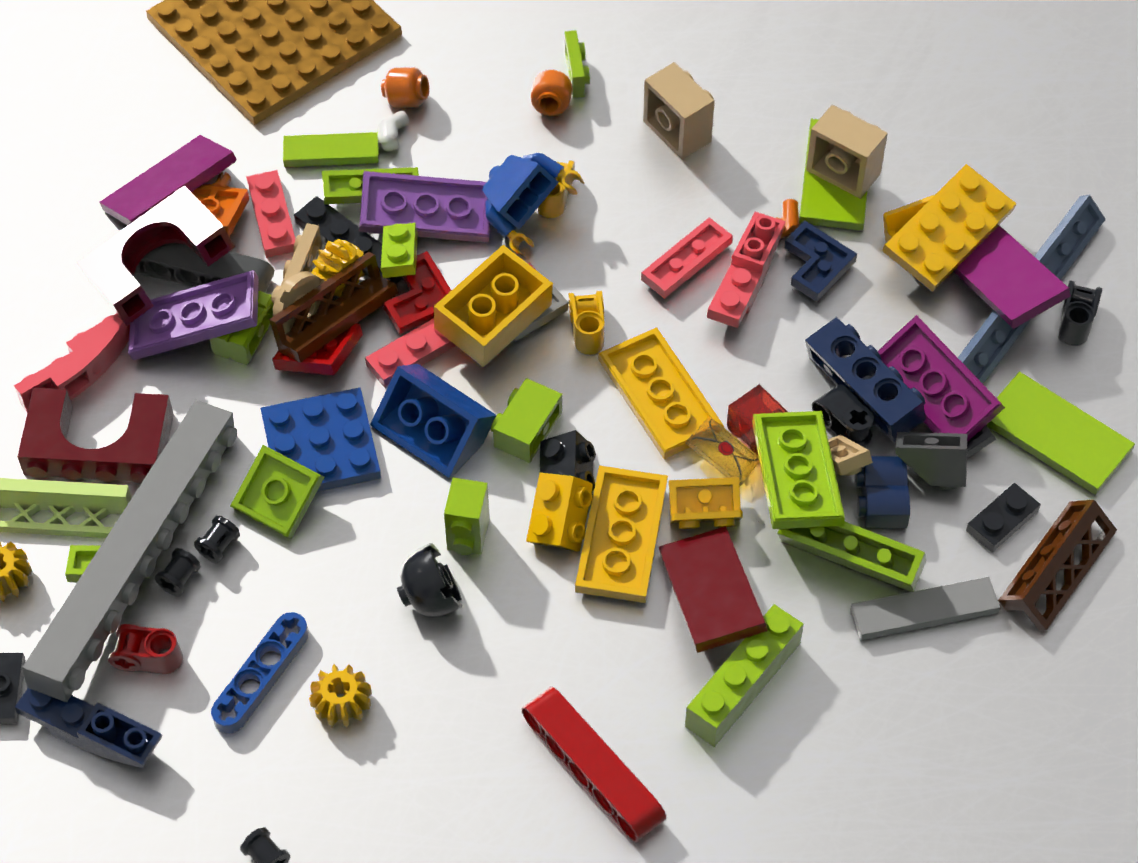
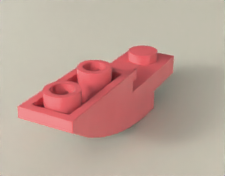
(747, 270)
(88, 359)

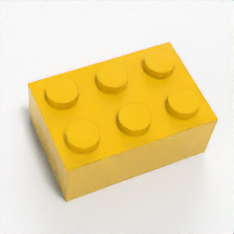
(493, 305)

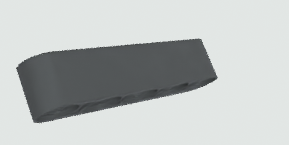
(183, 266)

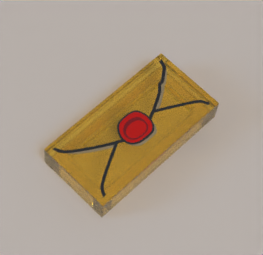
(723, 450)

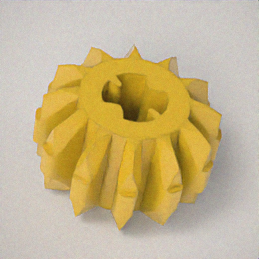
(335, 258)
(13, 570)
(335, 708)

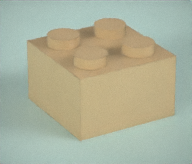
(678, 110)
(846, 151)

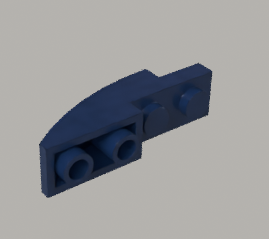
(91, 727)

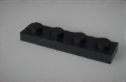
(336, 226)

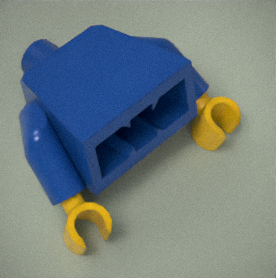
(518, 190)

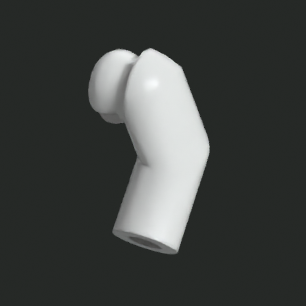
(389, 129)

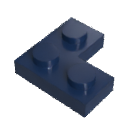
(824, 259)

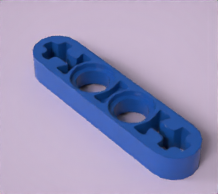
(265, 674)

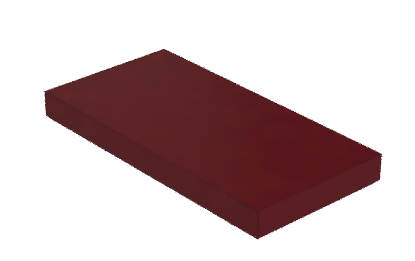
(712, 589)

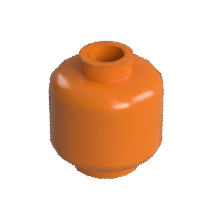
(405, 87)
(551, 93)

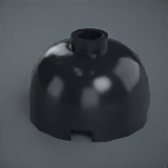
(428, 584)

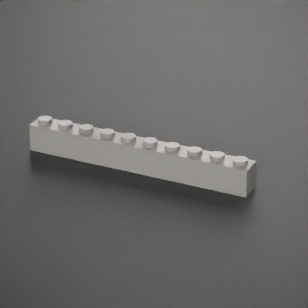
(129, 552)

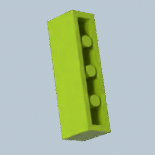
(861, 551)
(743, 676)

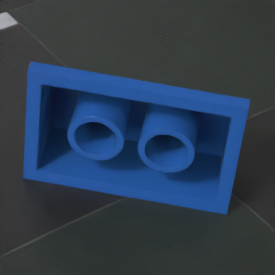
(432, 419)

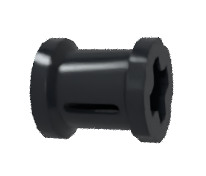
(217, 539)
(177, 572)
(262, 848)

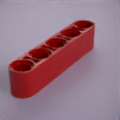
(594, 764)

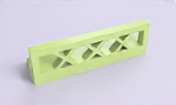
(62, 497)

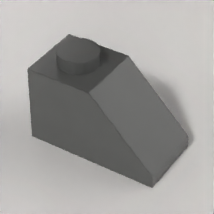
(935, 457)

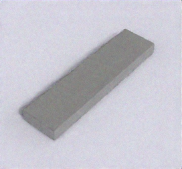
(924, 608)

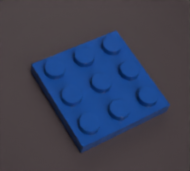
(326, 436)

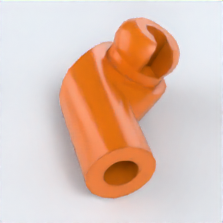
(790, 214)

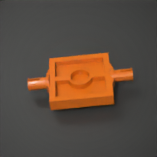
(223, 201)

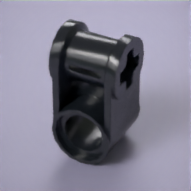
(1079, 313)
(845, 415)

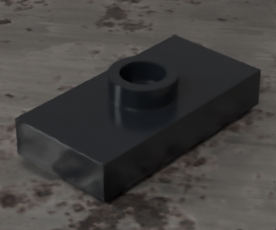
(10, 685)

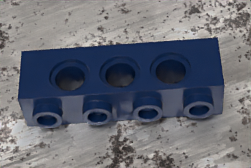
(836, 340)

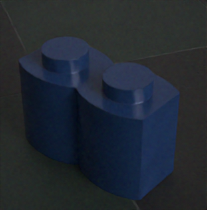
(884, 493)

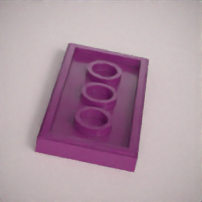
(187, 166)
(1011, 279)
(951, 391)

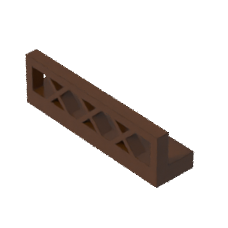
(332, 316)
(1047, 559)

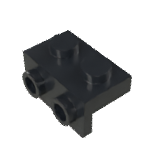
(568, 455)

